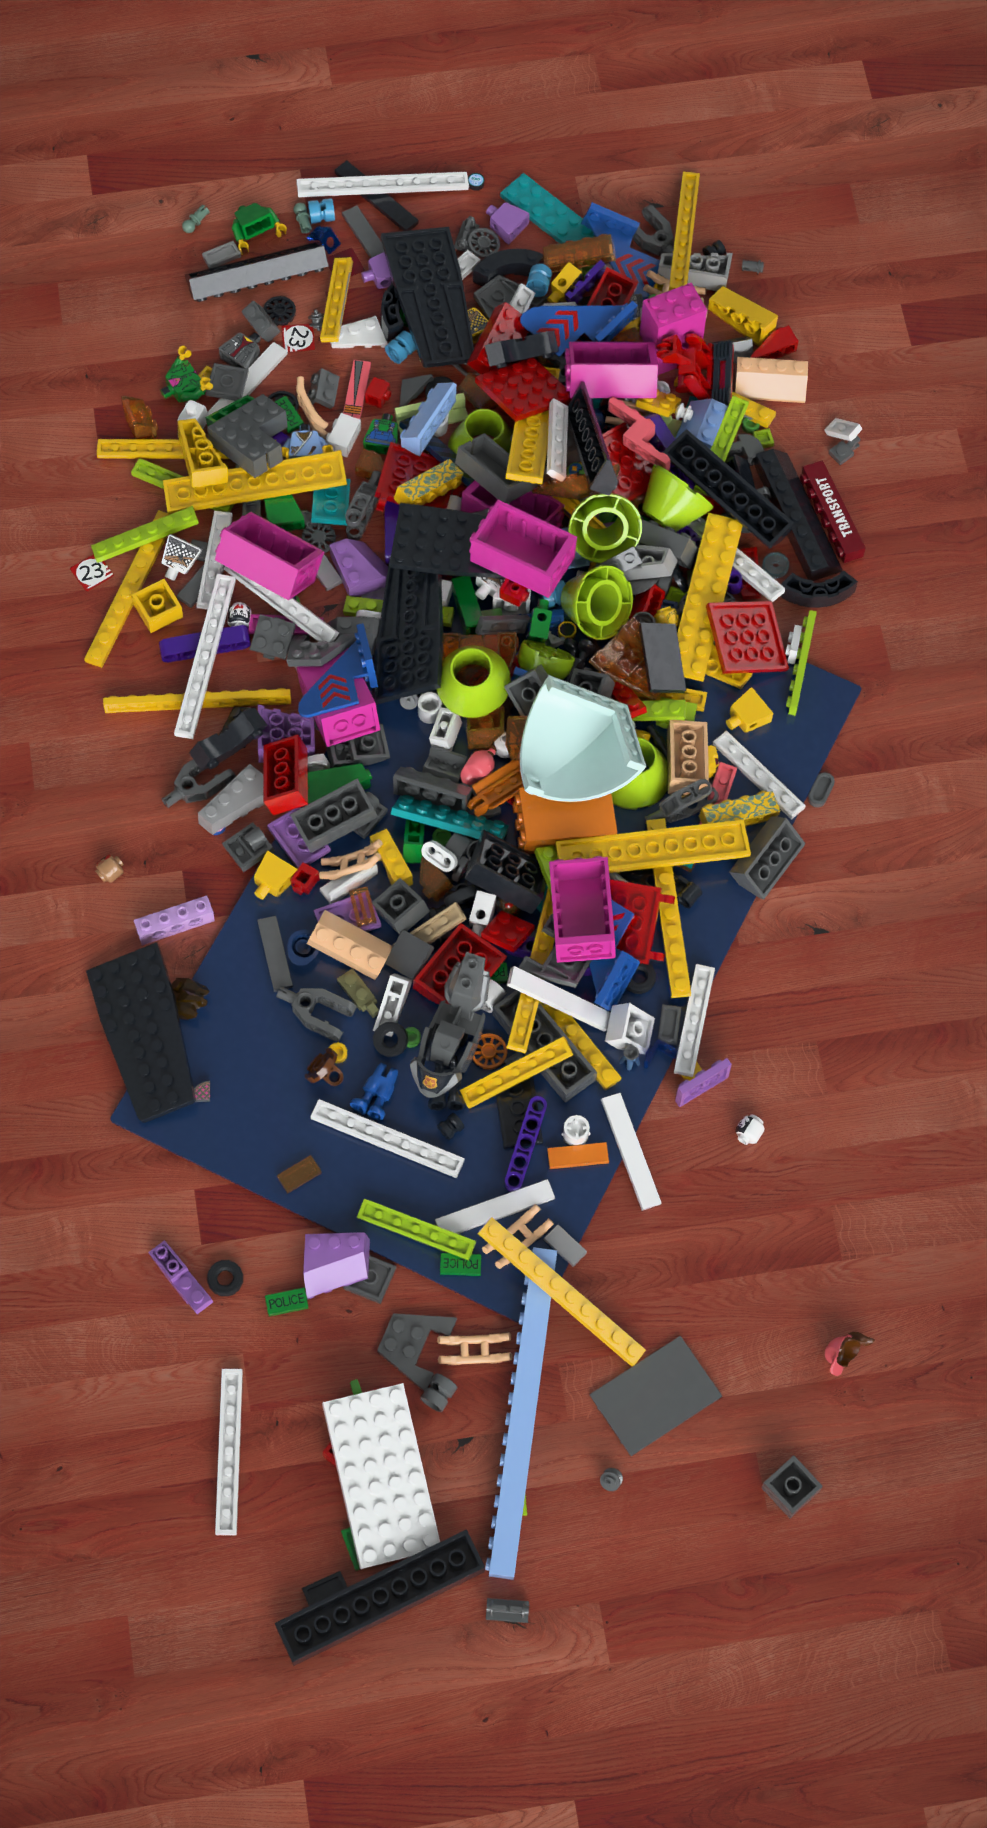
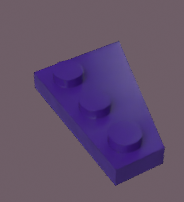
(586, 285)

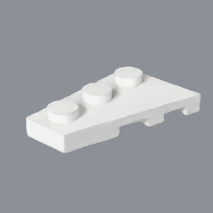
(361, 333)

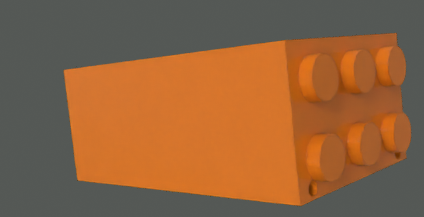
(547, 821)

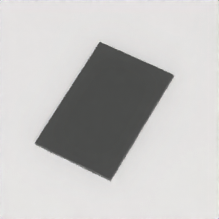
(655, 1396)

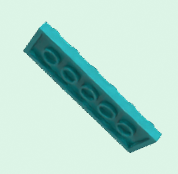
(545, 210)
(446, 818)

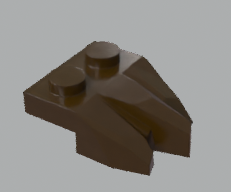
(189, 997)

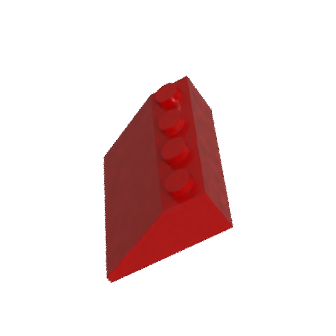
(434, 975)

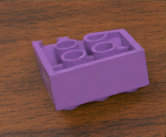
(358, 567)
(283, 726)
(334, 1261)

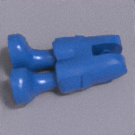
(376, 1086)

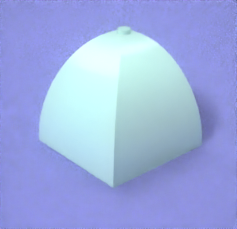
(577, 744)

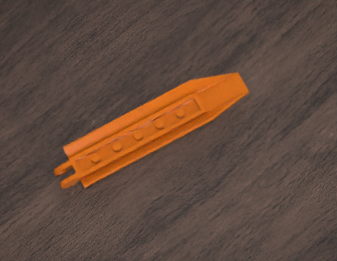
(496, 788)

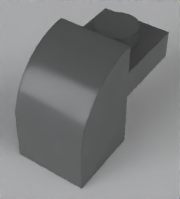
(747, 447)
(458, 845)

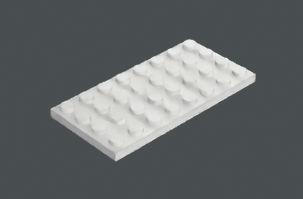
(381, 1475)

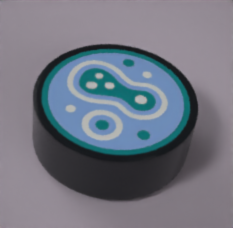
(476, 181)

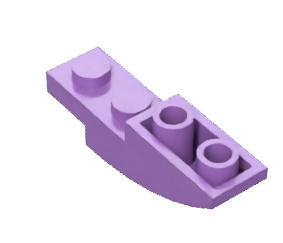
(180, 1277)

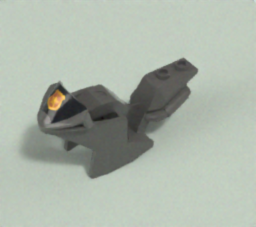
(466, 993)

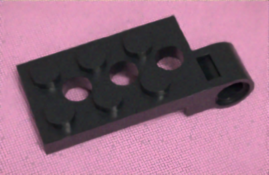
(686, 891)

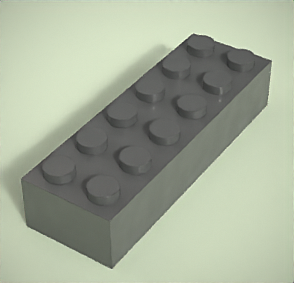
(565, 1077)

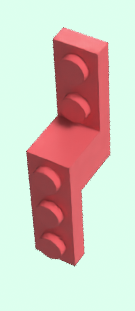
(639, 433)

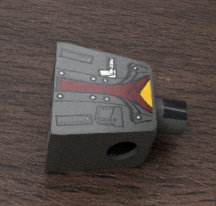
(240, 350)

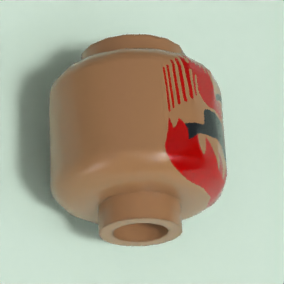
(109, 868)

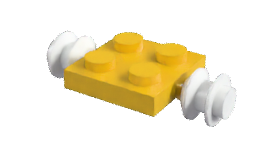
(664, 405)

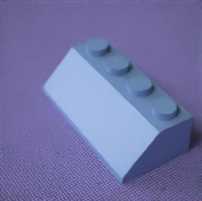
(429, 417)

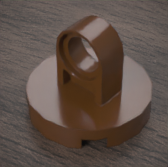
(322, 1066)

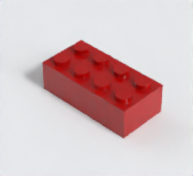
(612, 290)
(501, 326)
(285, 775)

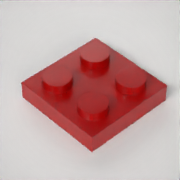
(507, 931)

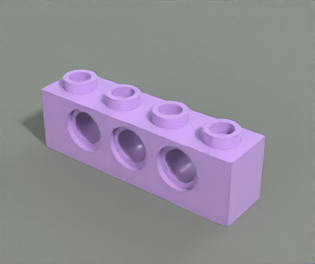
(174, 920)

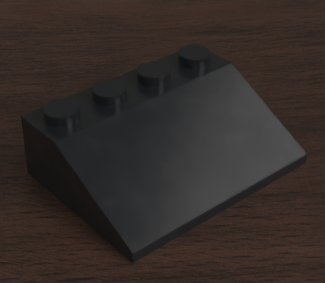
(506, 872)

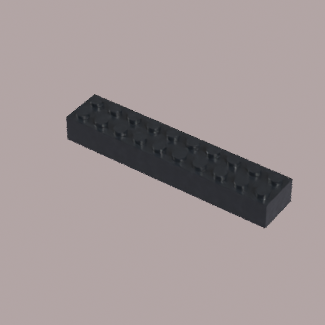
(380, 1597)

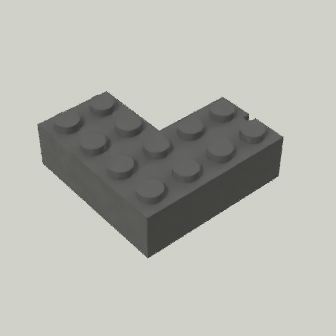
(248, 434)
(488, 466)

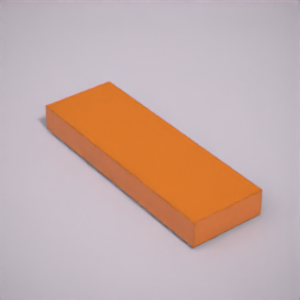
(578, 1155)

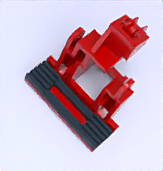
(699, 355)

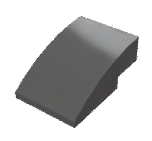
(364, 749)

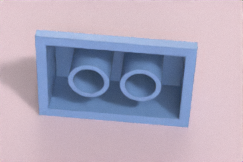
(705, 420)

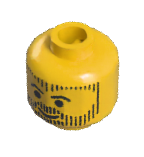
(667, 615)

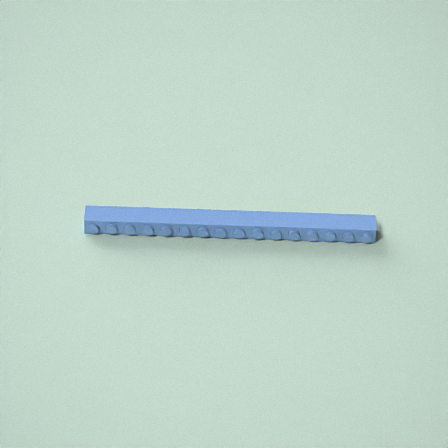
(521, 1426)

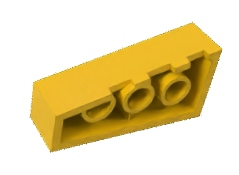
(743, 315)
(200, 457)

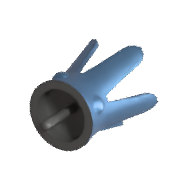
(630, 1054)

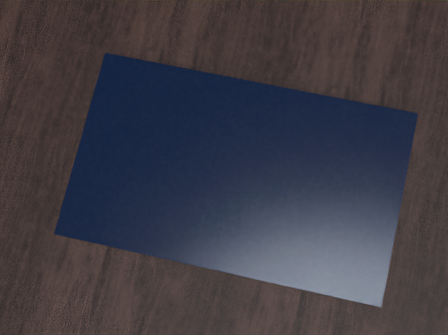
(260, 1049)

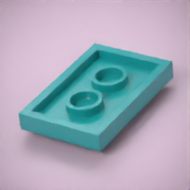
(331, 505)

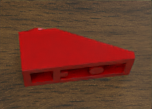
(778, 344)

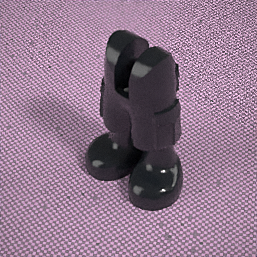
(580, 651)
(455, 1101)

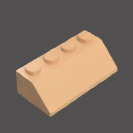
(771, 379)
(686, 754)
(350, 945)

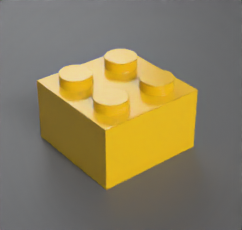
(157, 605)

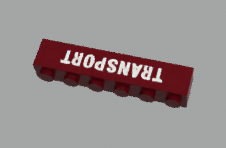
(832, 511)

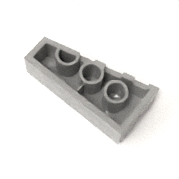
(704, 271)
(655, 563)
(234, 801)

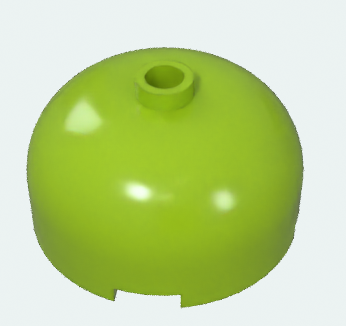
(554, 661)

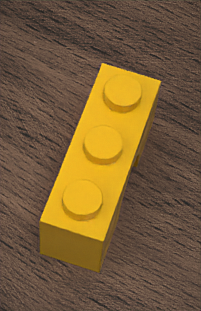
(392, 858)

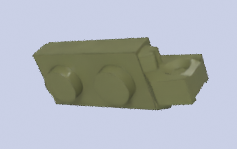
(358, 992)

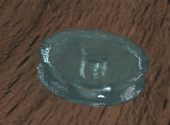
(778, 558)

